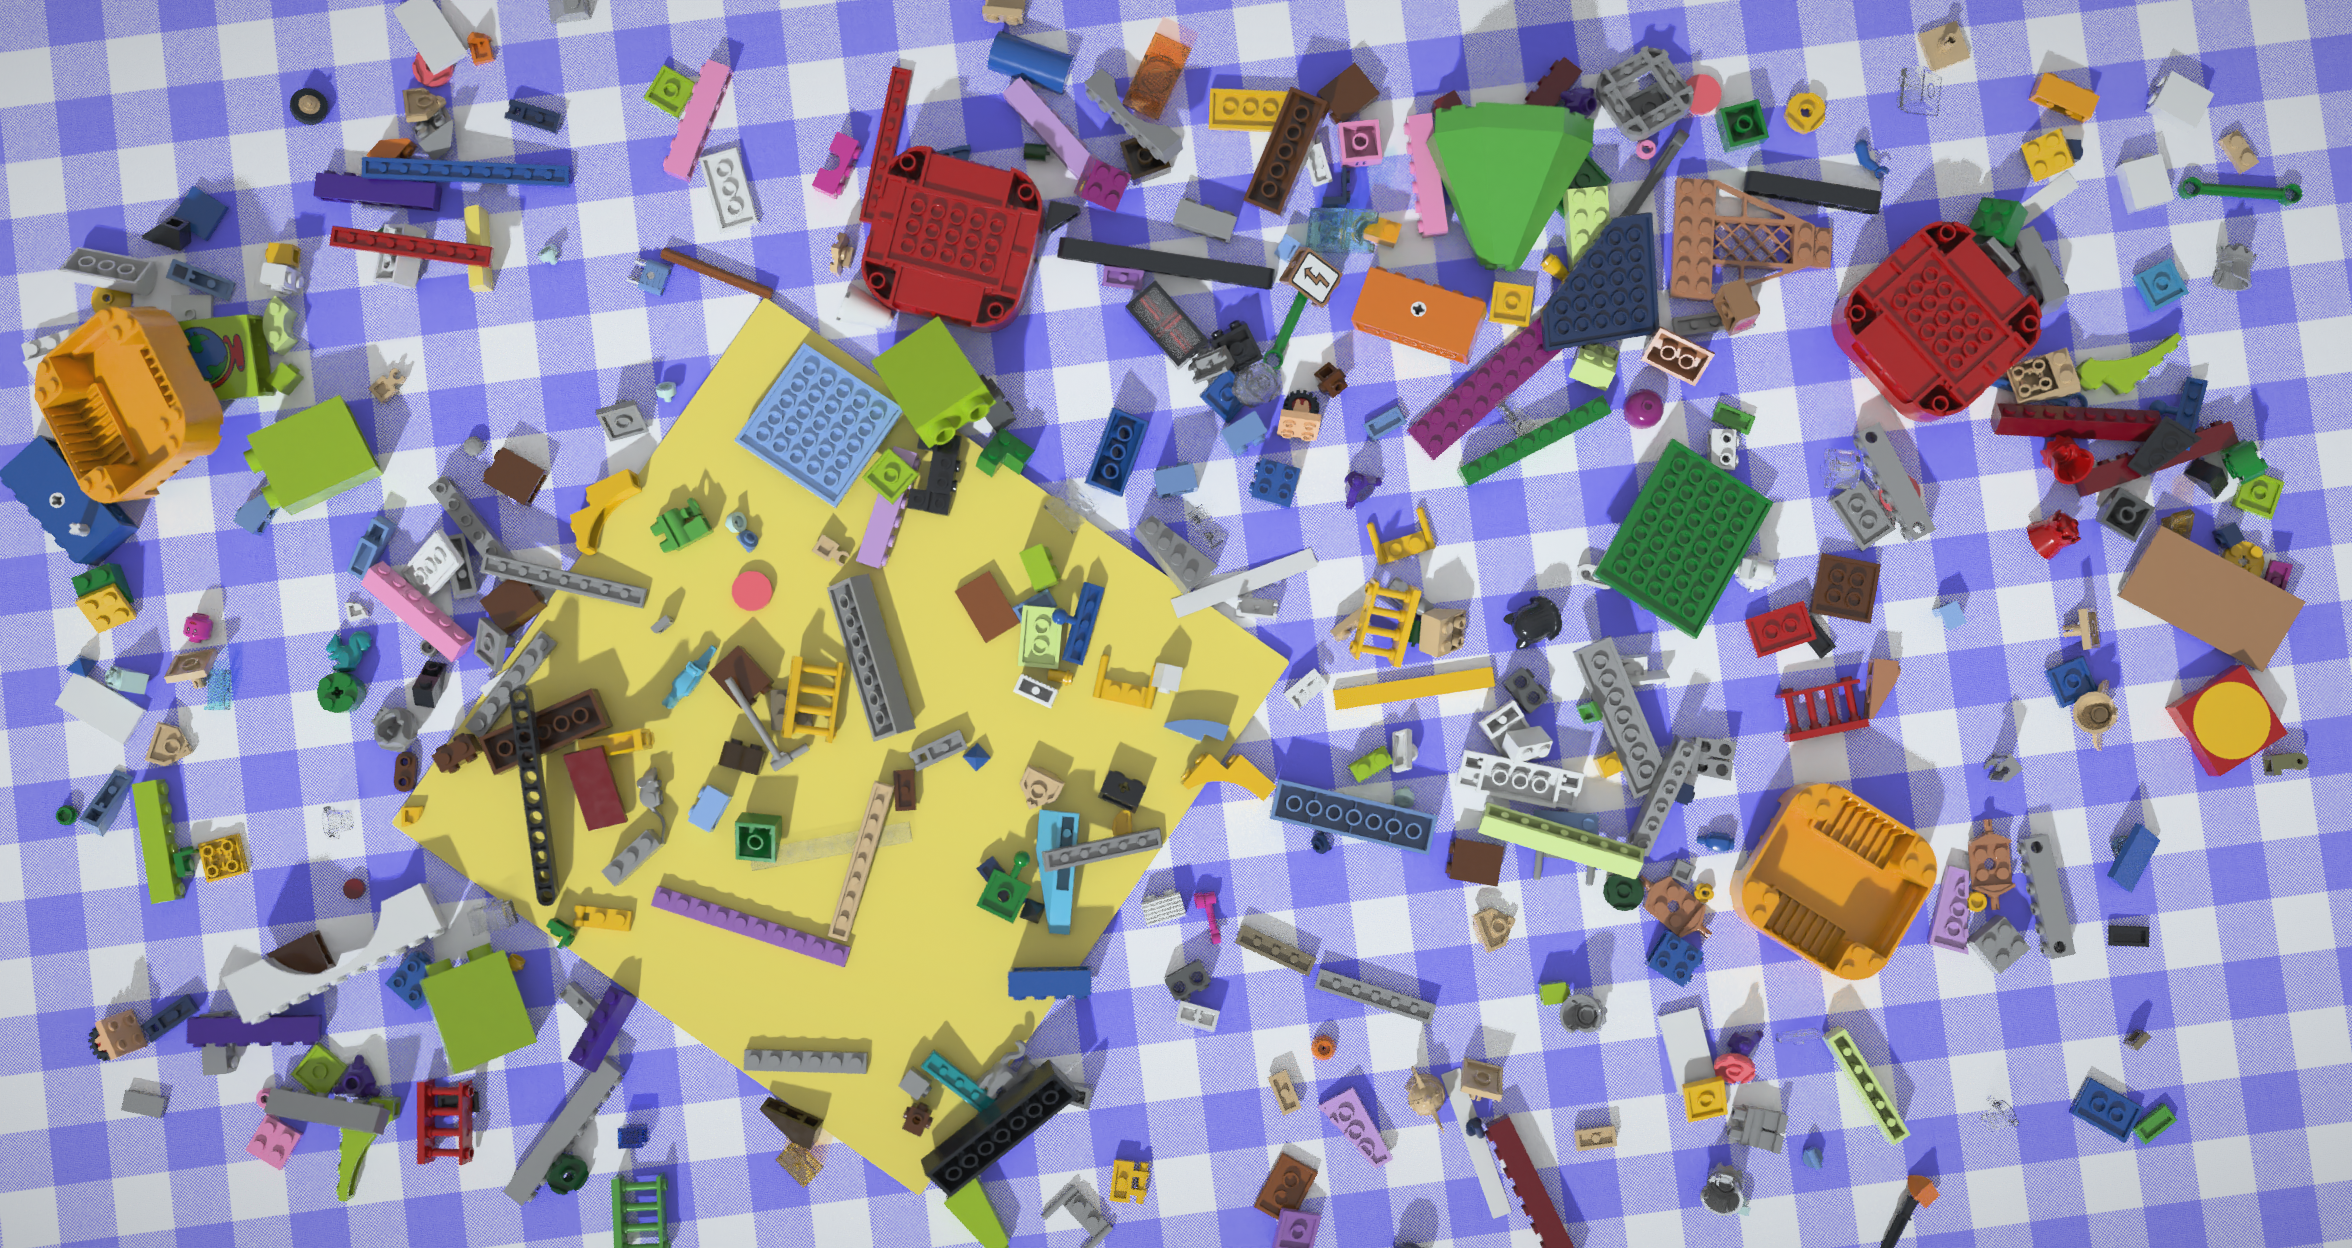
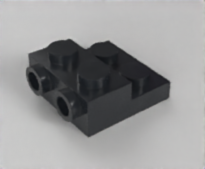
(1239, 343)

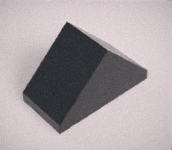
(1059, 215)
(2207, 477)

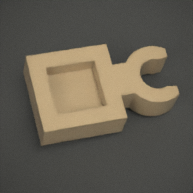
(385, 387)
(828, 548)

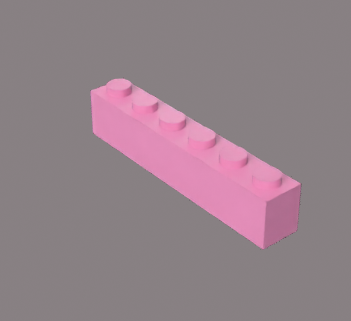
(698, 120)
(1427, 179)
(417, 611)

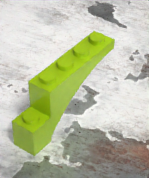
(2123, 373)
(355, 1146)

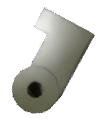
(2291, 761)

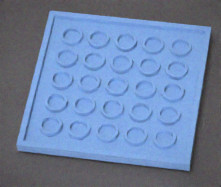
(819, 425)

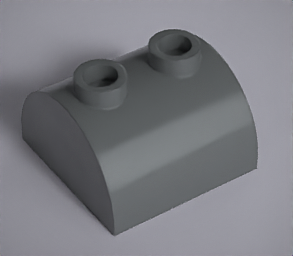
(2124, 514)

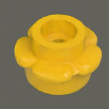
(1704, 887)
(516, 962)

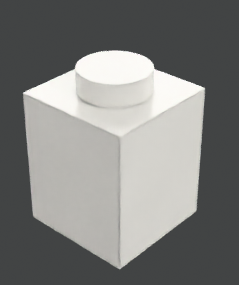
(1166, 677)

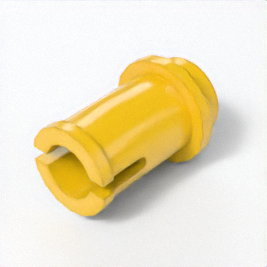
(1060, 676)

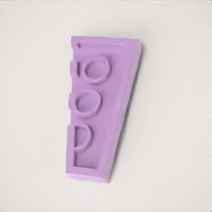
(1951, 912)
(1354, 1121)

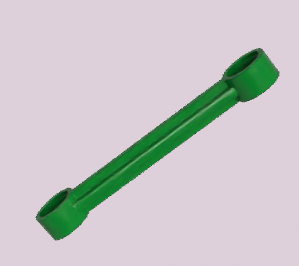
(2240, 191)
(1287, 329)

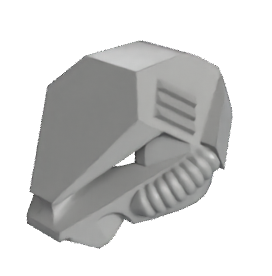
(395, 729)

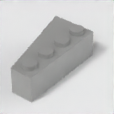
(2039, 271)
(1174, 555)

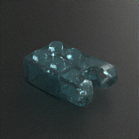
(1340, 230)

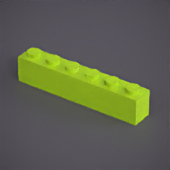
(157, 840)

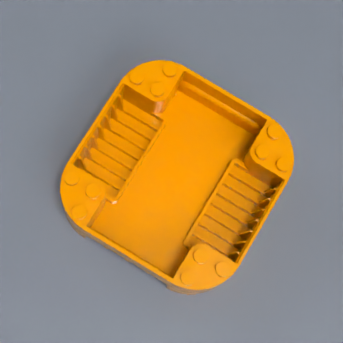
(127, 403)
(1834, 880)

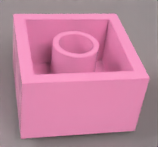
(1359, 143)

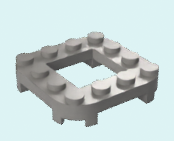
(1665, 73)

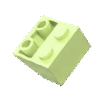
(1595, 365)

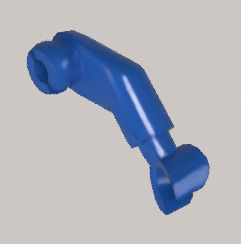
(1864, 159)

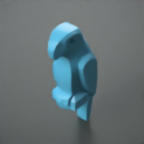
(688, 679)

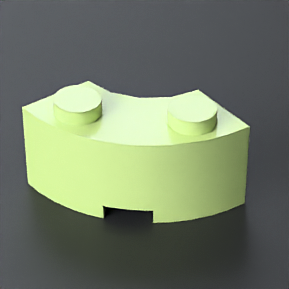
(278, 325)

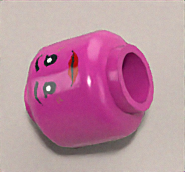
(198, 627)

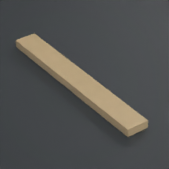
(861, 860)

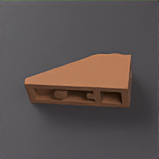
(1880, 680)

